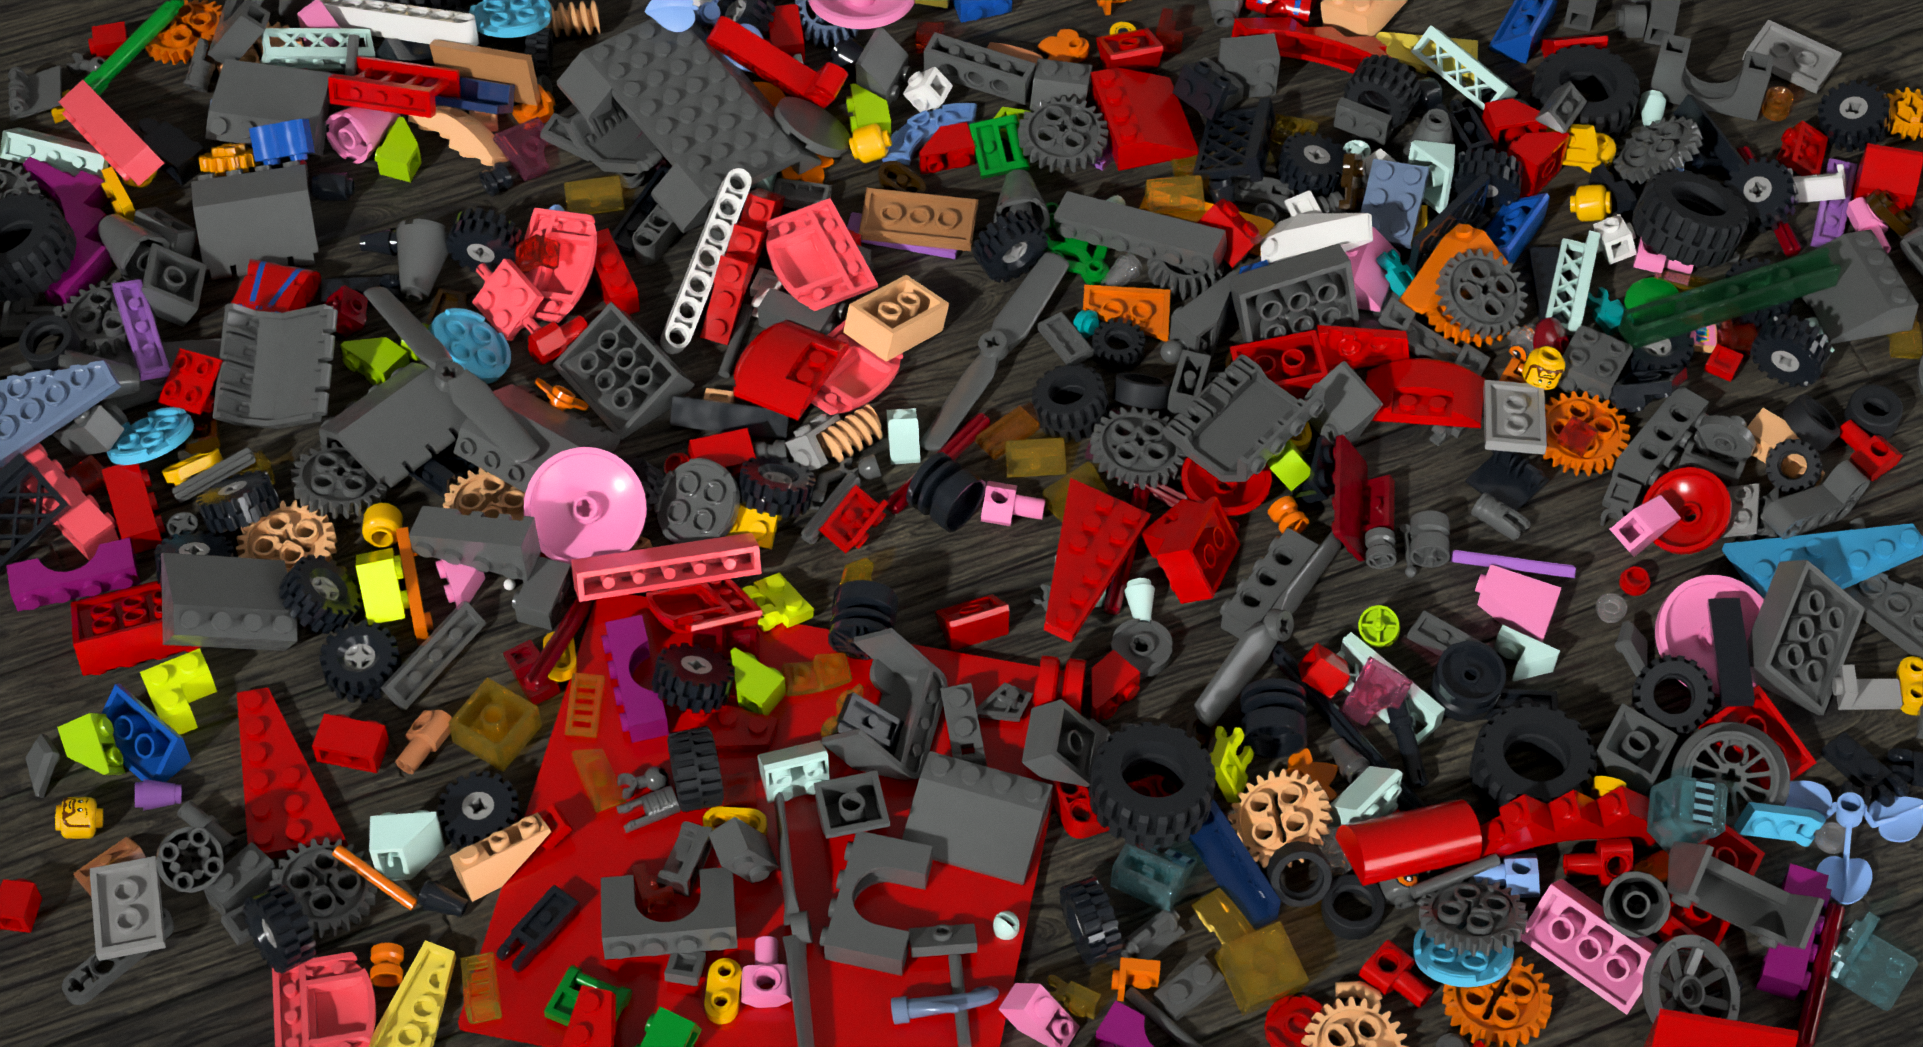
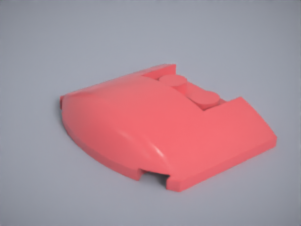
(577, 256)
(817, 256)
(856, 378)
(324, 1004)

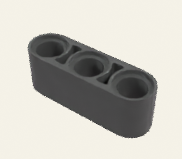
(654, 236)

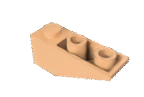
(1768, 431)
(496, 858)

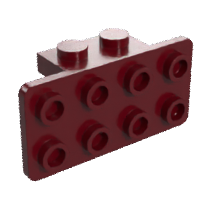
(1357, 501)

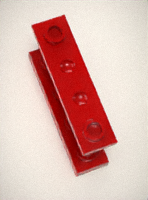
(394, 86)

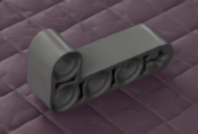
(1817, 505)

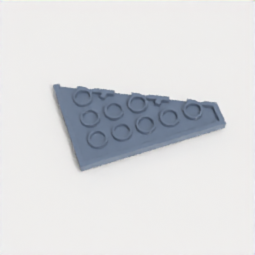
(46, 401)

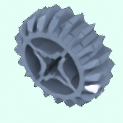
(821, 30)

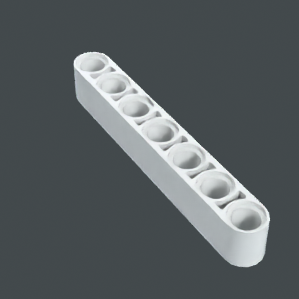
(404, 21)
(699, 272)

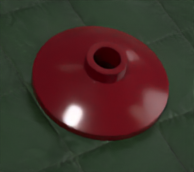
(1552, 334)

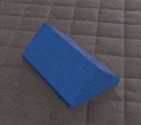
(1523, 28)
(1517, 224)
(145, 740)

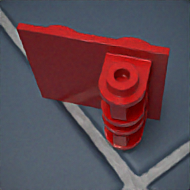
(191, 382)

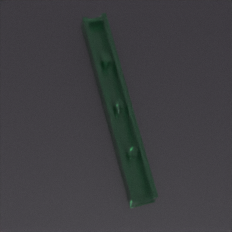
(1728, 298)

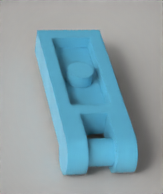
(1779, 822)

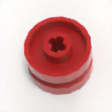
(1051, 687)

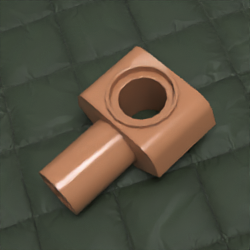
(424, 737)

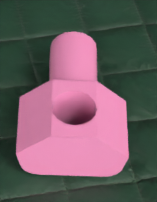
(1864, 218)
(1651, 261)
(1013, 504)
(766, 971)

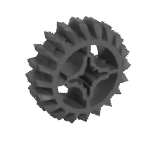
(1181, 279)

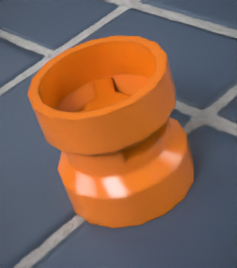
(1286, 514)
(386, 966)

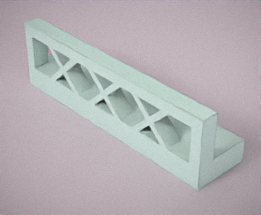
(313, 57)
(1461, 57)
(60, 153)
(1581, 283)
(1420, 703)

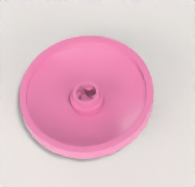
(861, 13)
(585, 504)
(1684, 620)

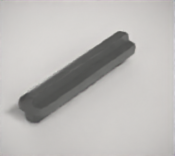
(214, 474)
(810, 532)

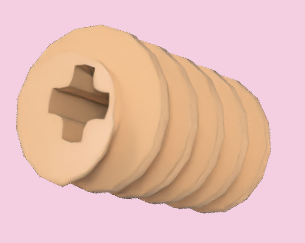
(575, 19)
(850, 433)

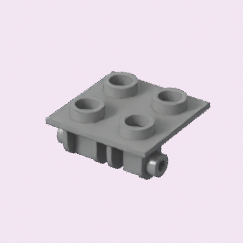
(1744, 512)

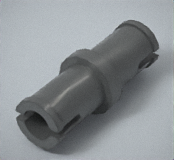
(198, 818)

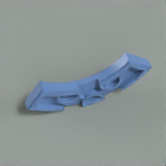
(922, 128)

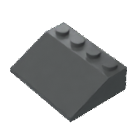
(265, 95)
(1868, 292)
(1296, 295)
(621, 372)
(225, 603)
(1802, 635)
(978, 817)

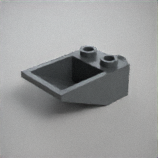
(1200, 322)

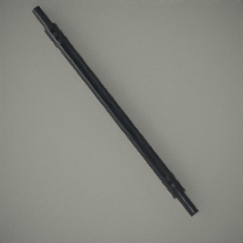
(1342, 724)

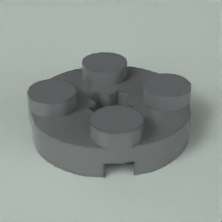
(1725, 439)
(1154, 635)

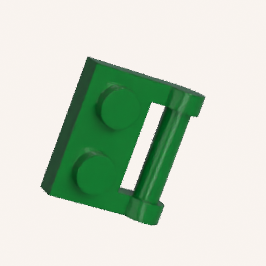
(989, 146)
(565, 997)

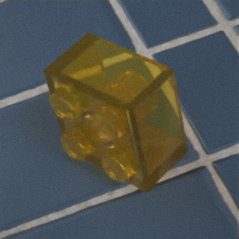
(495, 724)
(1261, 968)

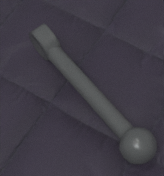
(1404, 531)

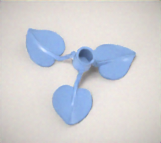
(679, 16)
(1898, 823)

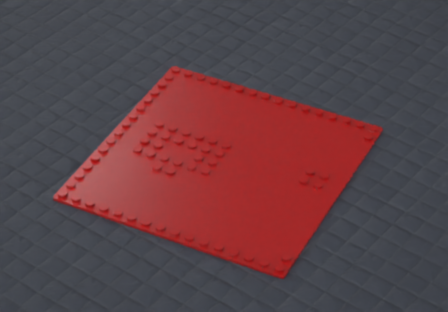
(846, 1000)

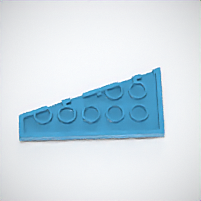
(1841, 555)

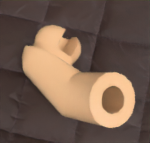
(1359, 990)

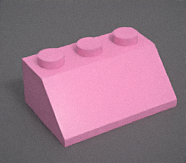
(1368, 275)

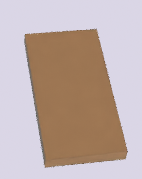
(490, 65)
(918, 219)

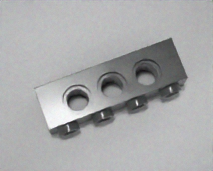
(980, 68)
(1661, 438)
(1288, 549)

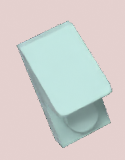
(903, 436)
(1532, 655)

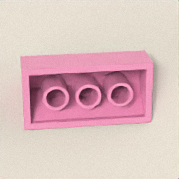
(1580, 940)

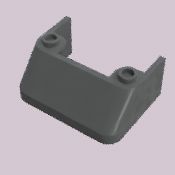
(910, 693)
(1739, 897)

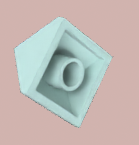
(1440, 160)

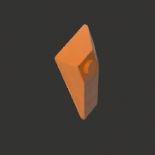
(1420, 293)

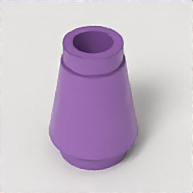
(156, 794)

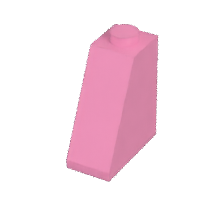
(1518, 601)

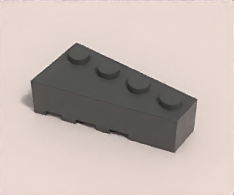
(477, 540)

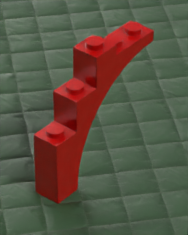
(1312, 44)
(739, 263)
(1571, 817)

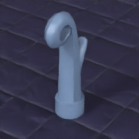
(906, 1009)

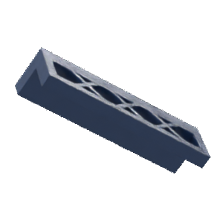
(481, 96)
(1235, 869)

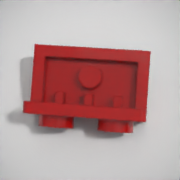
(852, 519)

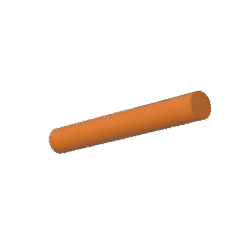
(375, 877)

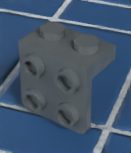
(1363, 121)
(1593, 363)

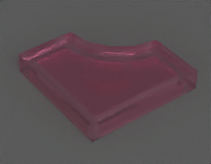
(524, 148)
(1375, 690)

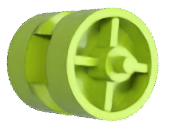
(1379, 627)

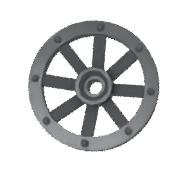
(1684, 989)

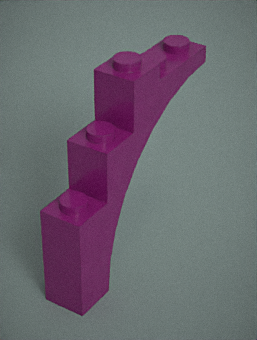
(81, 203)

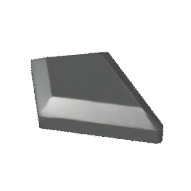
(1633, 647)
(1005, 704)
(41, 763)

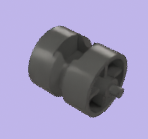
(1429, 539)

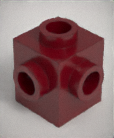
(350, 308)

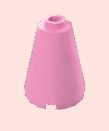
(358, 131)

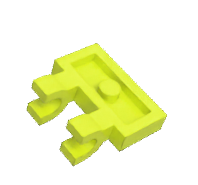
(781, 602)
(1228, 766)

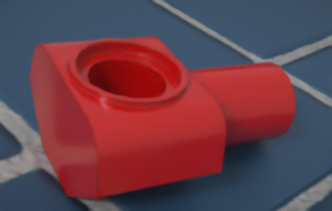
(553, 340)
(1872, 454)
(1596, 863)
(1399, 979)

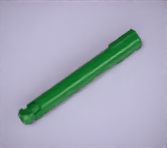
(133, 46)

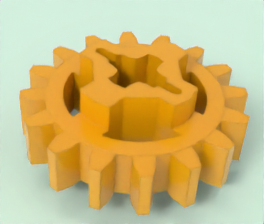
(1906, 113)
(227, 158)

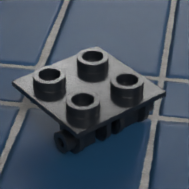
(1508, 478)

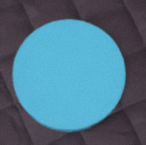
(511, 17)
(472, 343)
(151, 436)
(1461, 969)

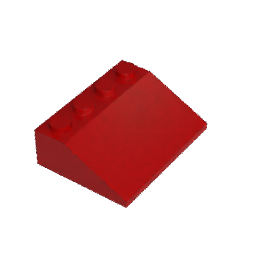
(1141, 117)
(120, 629)
(1695, 1030)

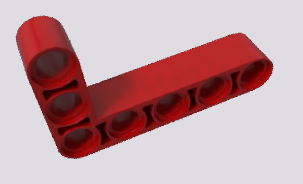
(776, 65)
(1078, 804)

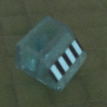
(1686, 810)
(1152, 874)

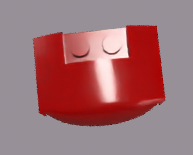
(786, 367)
(1427, 393)
(702, 606)

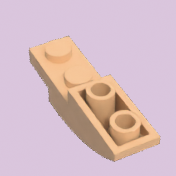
(465, 134)

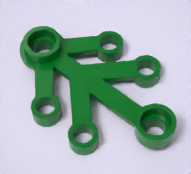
(1079, 250)

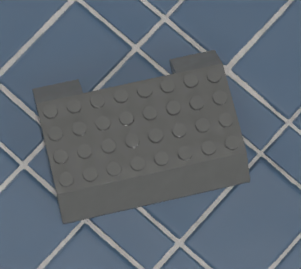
(690, 107)

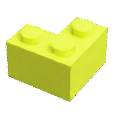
(380, 586)
(176, 685)

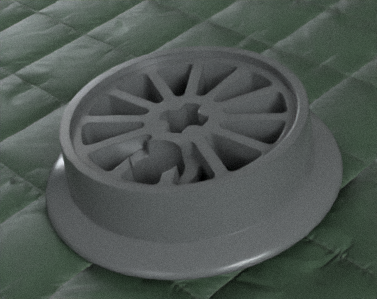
(1740, 736)

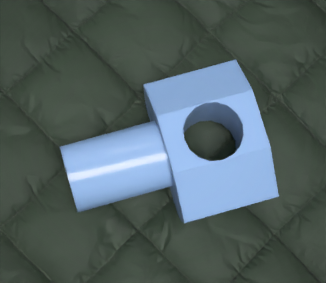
(1508, 875)

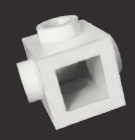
(927, 89)
(1615, 239)

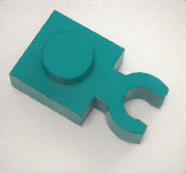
(1398, 275)
(1606, 313)

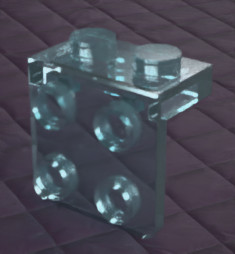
(1872, 965)

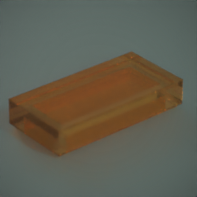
(1013, 426)

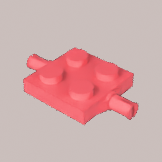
(508, 299)

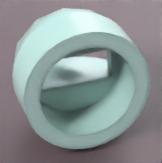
(1002, 928)

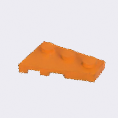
(1141, 305)

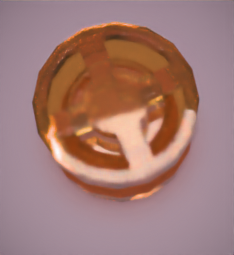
(1777, 103)

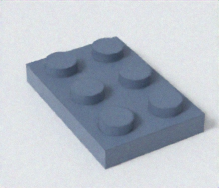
(1395, 199)

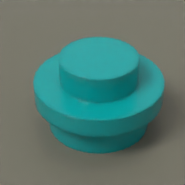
(1086, 322)

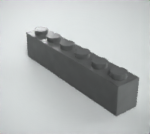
(1141, 232)

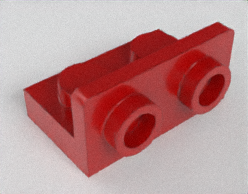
(1802, 149)

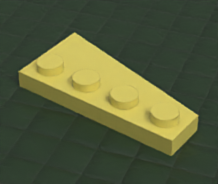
(1400, 47)
(419, 1001)

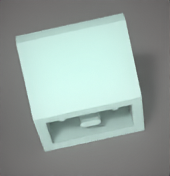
(793, 770)
(1368, 797)
(404, 843)

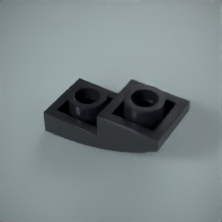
(1623, 197)

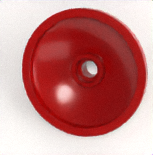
(1689, 493)
(1239, 497)

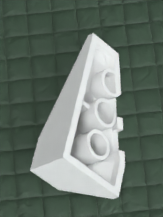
(1313, 232)

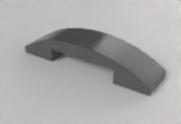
(1427, 343)

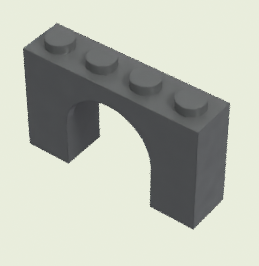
(1660, 17)
(238, 29)
(1736, 98)
(781, 306)
(873, 861)
(631, 934)

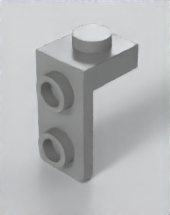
(805, 446)
(1865, 693)

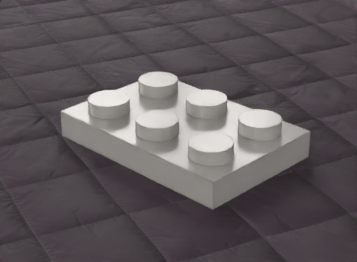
(1795, 56)
(1514, 417)
(127, 908)

